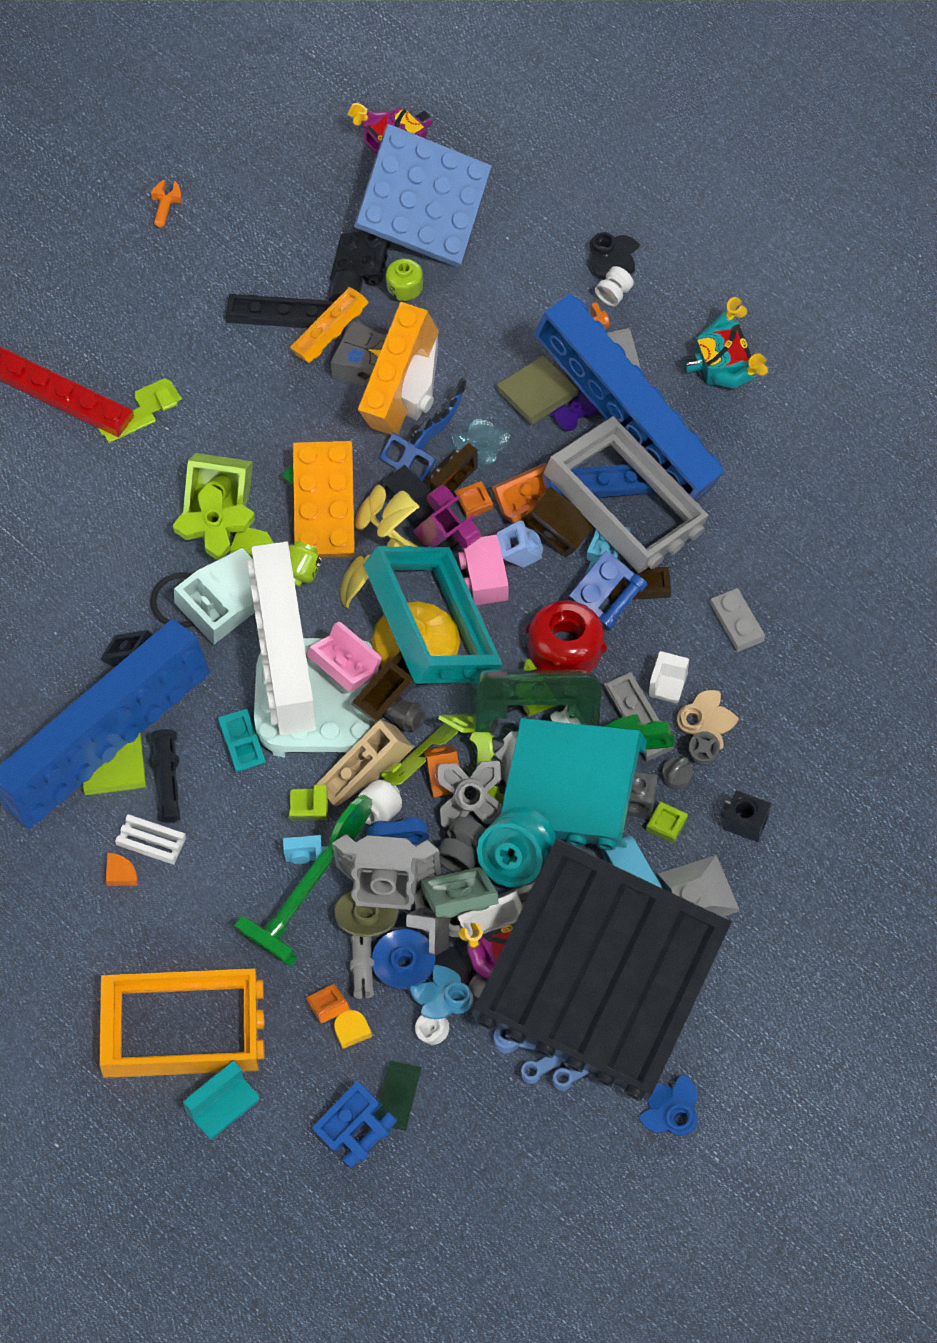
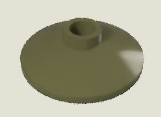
(363, 920)

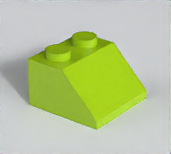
(224, 473)

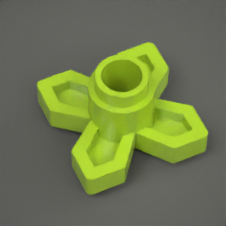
(214, 522)

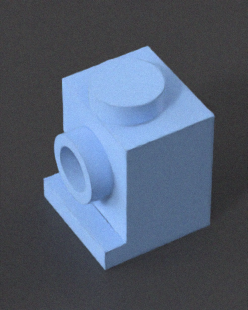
(526, 542)

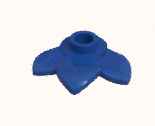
(669, 1104)

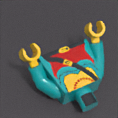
(723, 351)

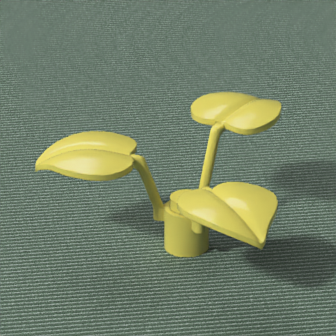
(395, 512)

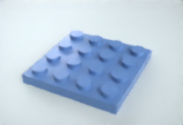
(422, 196)

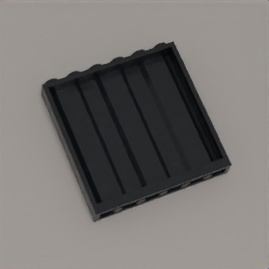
(601, 970)

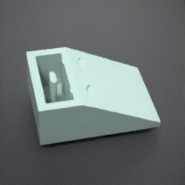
(217, 596)

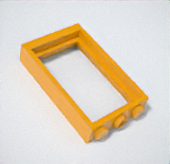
(112, 988)

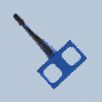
(421, 436)

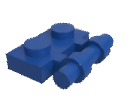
(347, 1117)

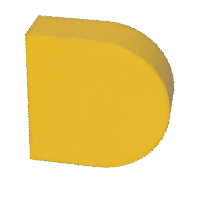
(351, 1028)

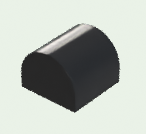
(343, 281)

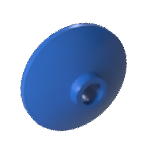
(402, 946)

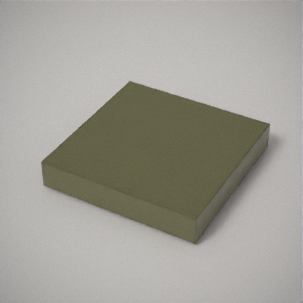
(537, 390)

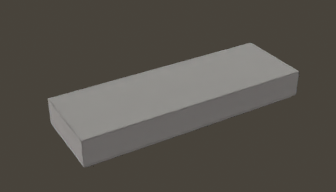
(630, 700)

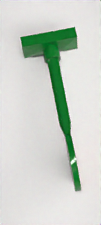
(269, 937)

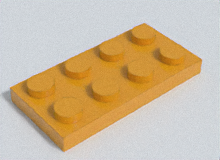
(324, 497)

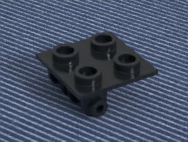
(361, 254)

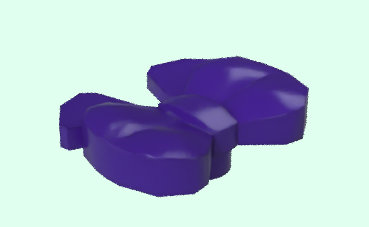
(568, 417)

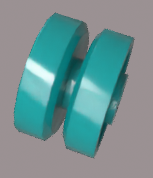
(515, 847)

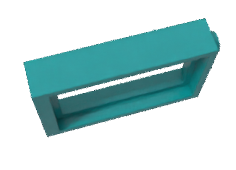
(402, 623)

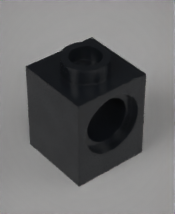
(745, 827)

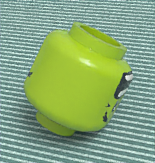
(404, 279)
(304, 562)

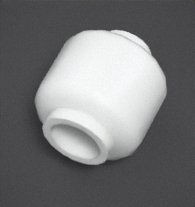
(385, 801)

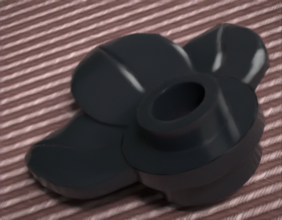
(616, 254)

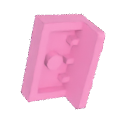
(345, 658)

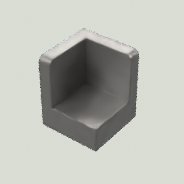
(432, 927)

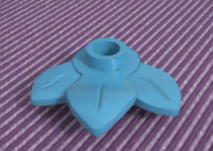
(439, 994)

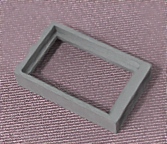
(614, 434)

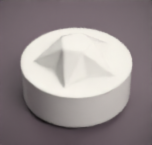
(432, 1030)

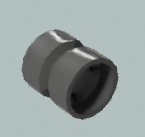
(460, 848)

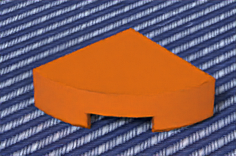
(120, 871)

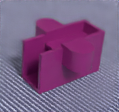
(445, 523)

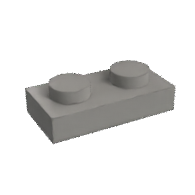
(737, 620)

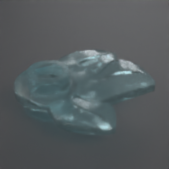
(484, 438)

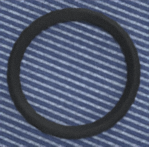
(160, 584)

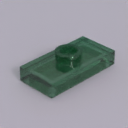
(399, 1093)

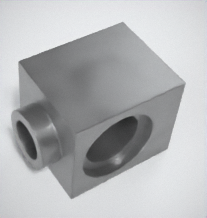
(642, 796)

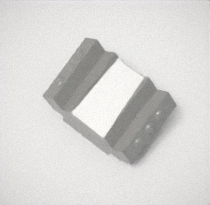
(385, 869)

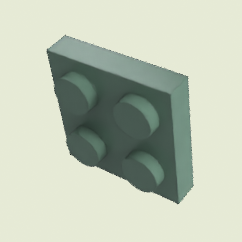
(459, 892)

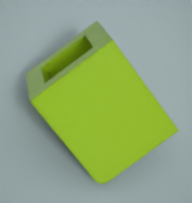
(309, 804)

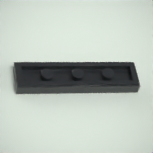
(274, 310)

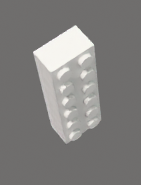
(281, 639)

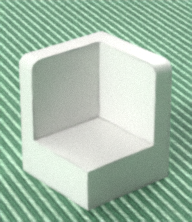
(668, 677)

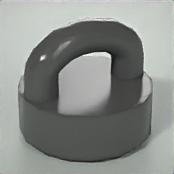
(677, 773)

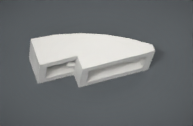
(498, 915)

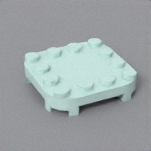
(337, 721)

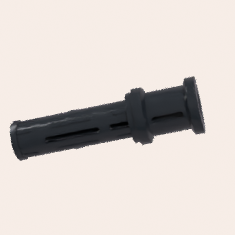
(165, 763)

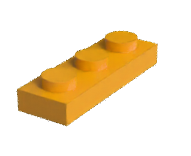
(329, 325)

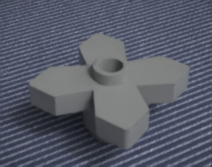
(457, 781)

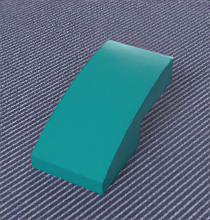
(241, 740)

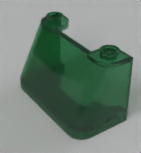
(497, 688)

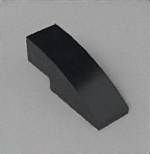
(407, 481)

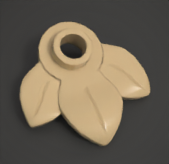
(709, 714)

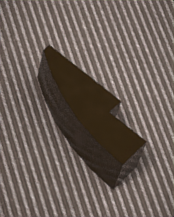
(385, 689)

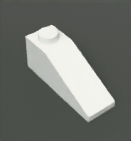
(419, 383)

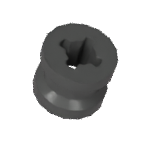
(702, 743)

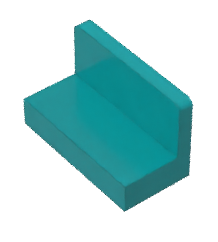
(220, 1101)

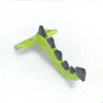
(486, 745)

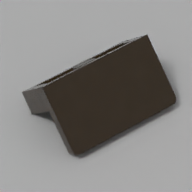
(558, 522)

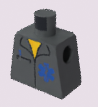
(357, 354)

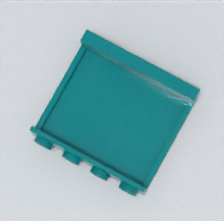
(575, 778)

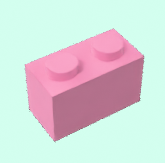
(485, 571)

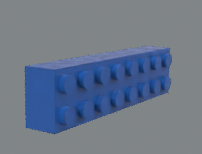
(623, 392)
(101, 723)

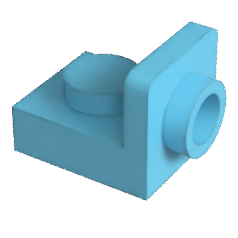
(302, 849)

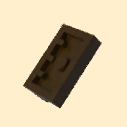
(454, 469)

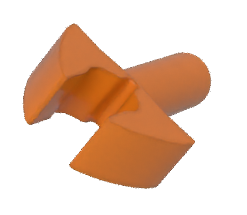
(165, 201)

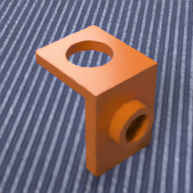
(438, 756)

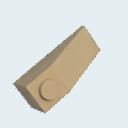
(365, 761)

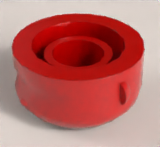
(553, 653)

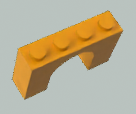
(409, 334)

